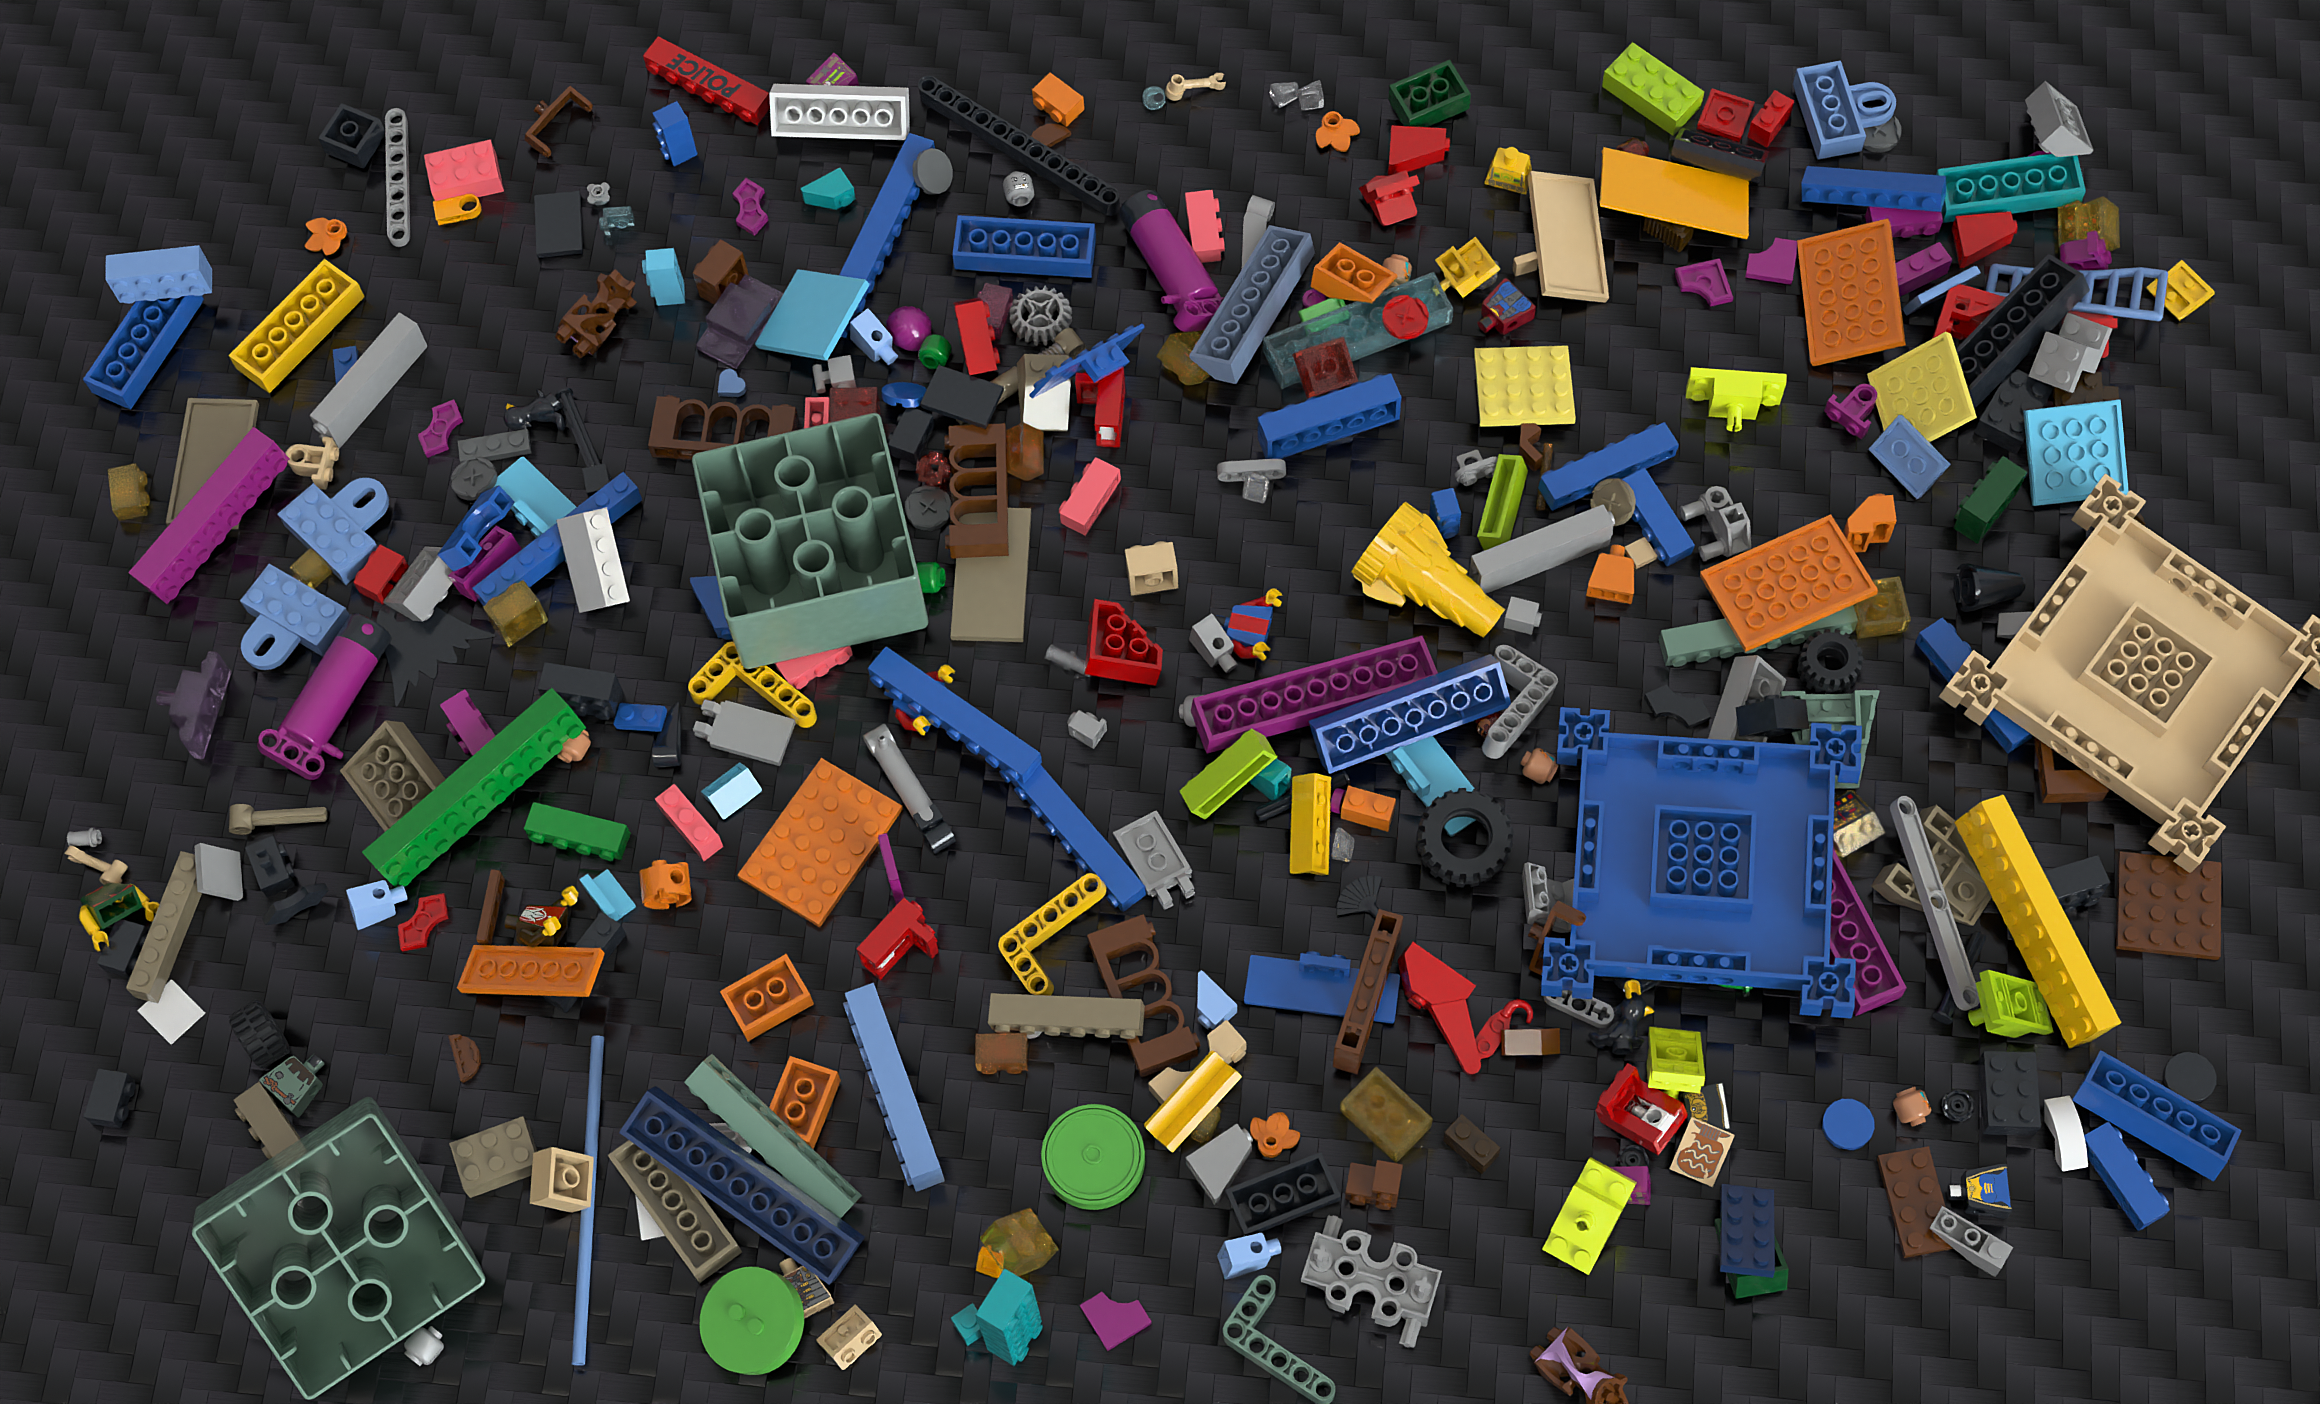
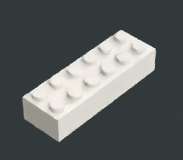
(839, 111)

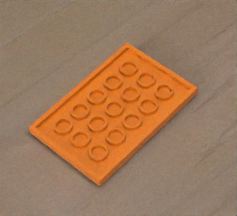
(1850, 292)
(1788, 583)
(820, 842)

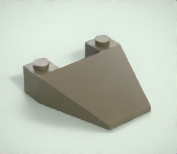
(1957, 870)

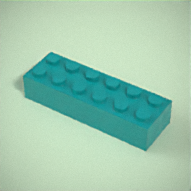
(2012, 185)
(1009, 1317)

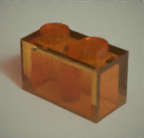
(1025, 451)
(1001, 1052)

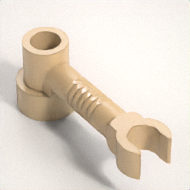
(1177, 85)
(111, 874)

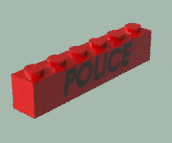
(707, 81)

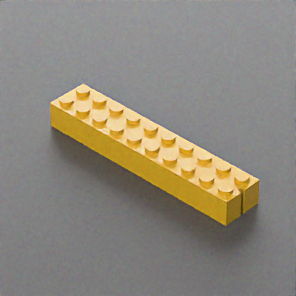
(2037, 922)

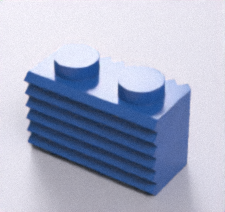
(1445, 512)

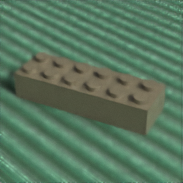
(677, 1211)

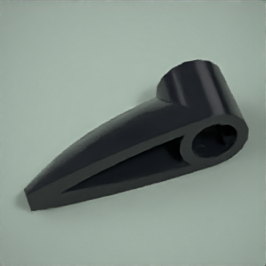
(668, 741)

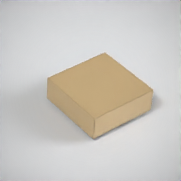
(1525, 263)
(1640, 552)

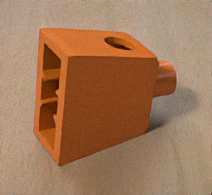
(1613, 577)

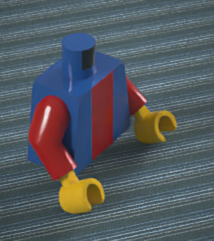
(1250, 625)
(906, 716)

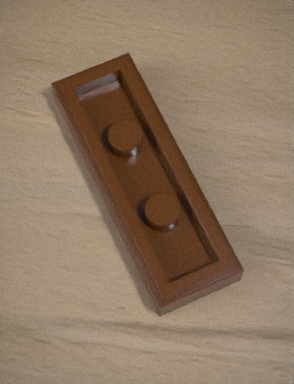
(490, 908)

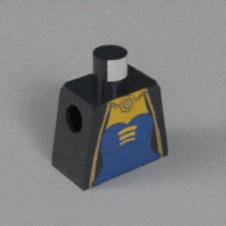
(1984, 1191)

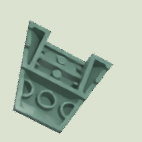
(1839, 710)

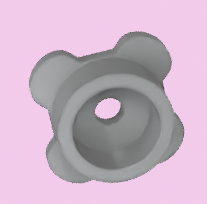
(598, 199)

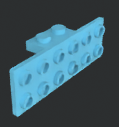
(535, 497)
(1430, 774)

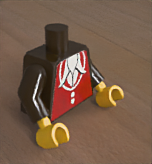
(542, 923)

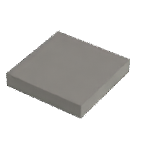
(218, 871)

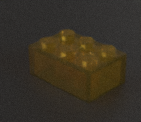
(1386, 1114)

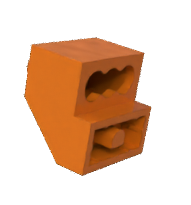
(1871, 522)

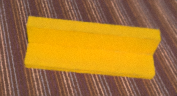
(1310, 824)
(1192, 1101)

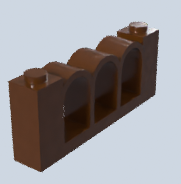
(671, 412)
(978, 539)
(2065, 784)
(1136, 936)
(1367, 991)

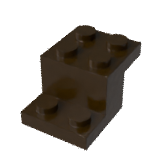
(2088, 390)

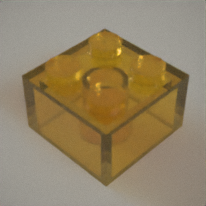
(1883, 612)
(515, 613)
(1019, 1242)

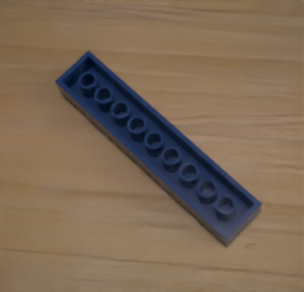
(742, 1184)

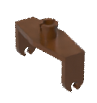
(547, 114)
(1539, 932)

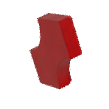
(429, 913)

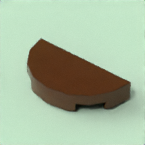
(1051, 134)
(466, 1056)

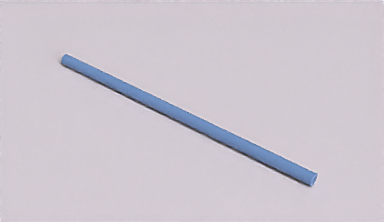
(587, 1214)

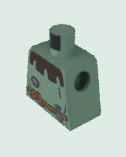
(294, 1083)

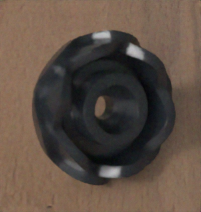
(1963, 1100)
(1632, 1152)

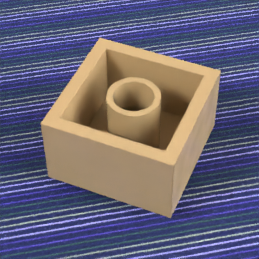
(1151, 568)
(561, 1179)

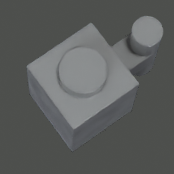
(839, 374)

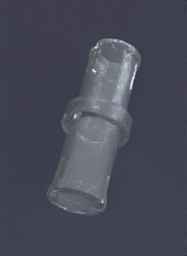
(1067, 659)

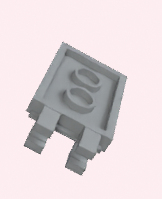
(746, 731)
(1155, 857)

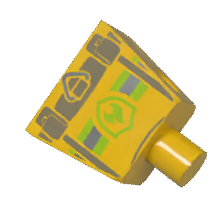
(1509, 170)

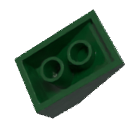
(1751, 1285)

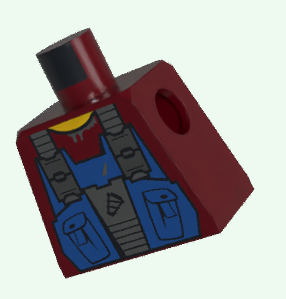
(1505, 309)

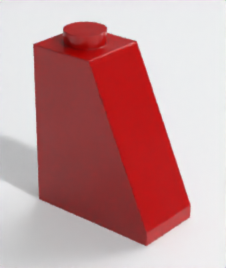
(1416, 147)
(1982, 235)

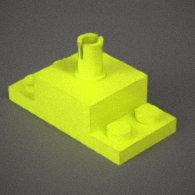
(1735, 393)
(1675, 1061)
(1589, 1215)

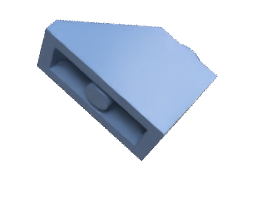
(1213, 1003)

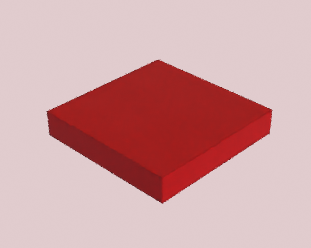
(1725, 115)

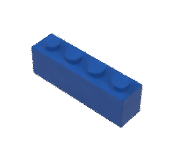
(1658, 520)
(2124, 1176)

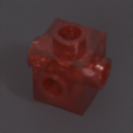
(926, 473)

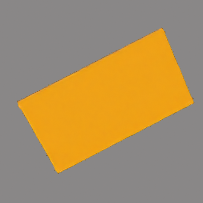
(1674, 193)

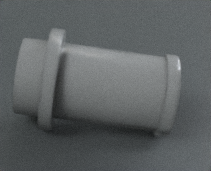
(83, 838)

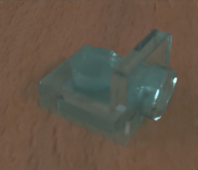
(616, 217)

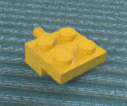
(1466, 267)

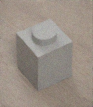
(1522, 615)

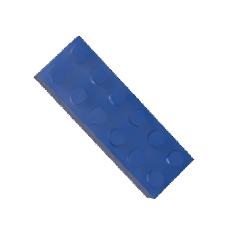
(1024, 246)
(139, 348)
(1329, 417)
(2157, 1115)

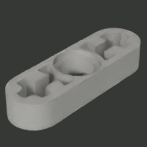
(1237, 470)
(1593, 1018)

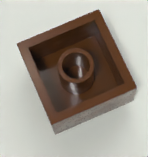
(718, 269)

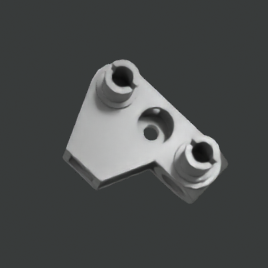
(1727, 522)

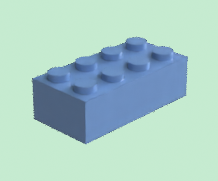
(159, 274)

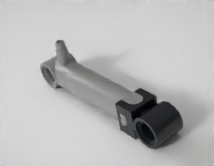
(924, 812)

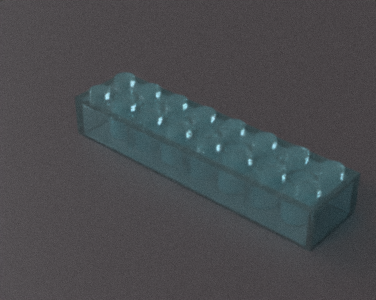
(1359, 325)

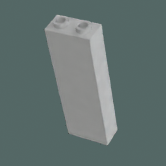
(369, 380)
(1542, 549)

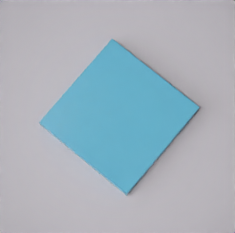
(812, 314)
(2073, 450)

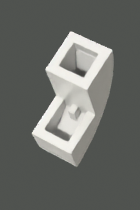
(2066, 1128)

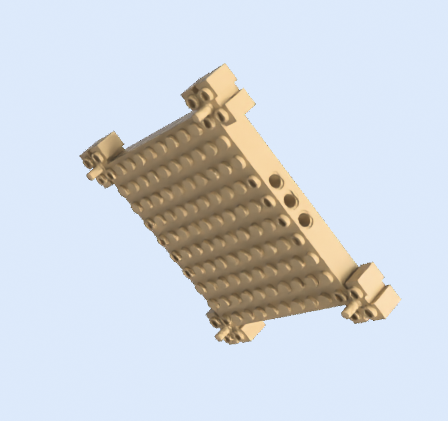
(2144, 672)

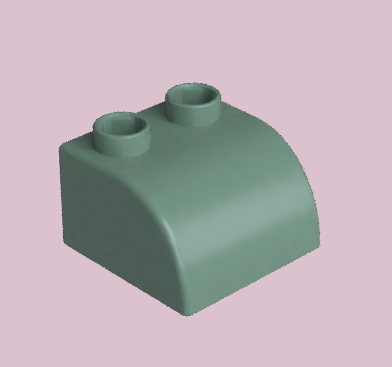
(337, 1248)

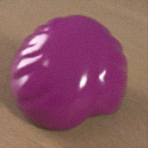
(908, 327)

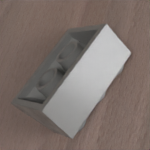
(421, 586)

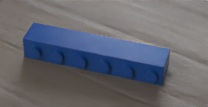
(1874, 188)
(1614, 461)
(1948, 654)

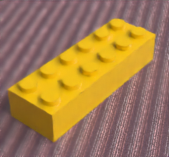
(296, 326)

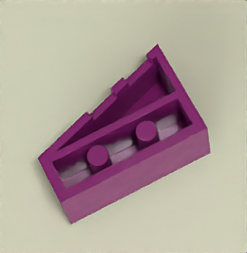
(467, 723)

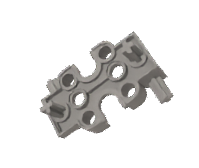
(1411, 1302)

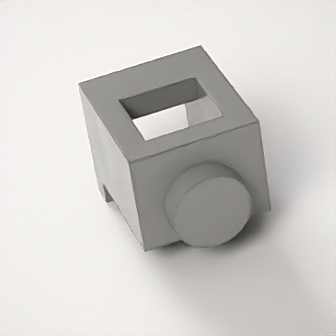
(1086, 728)

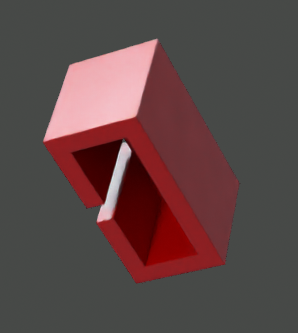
(1770, 118)
(381, 567)

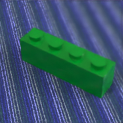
(577, 831)

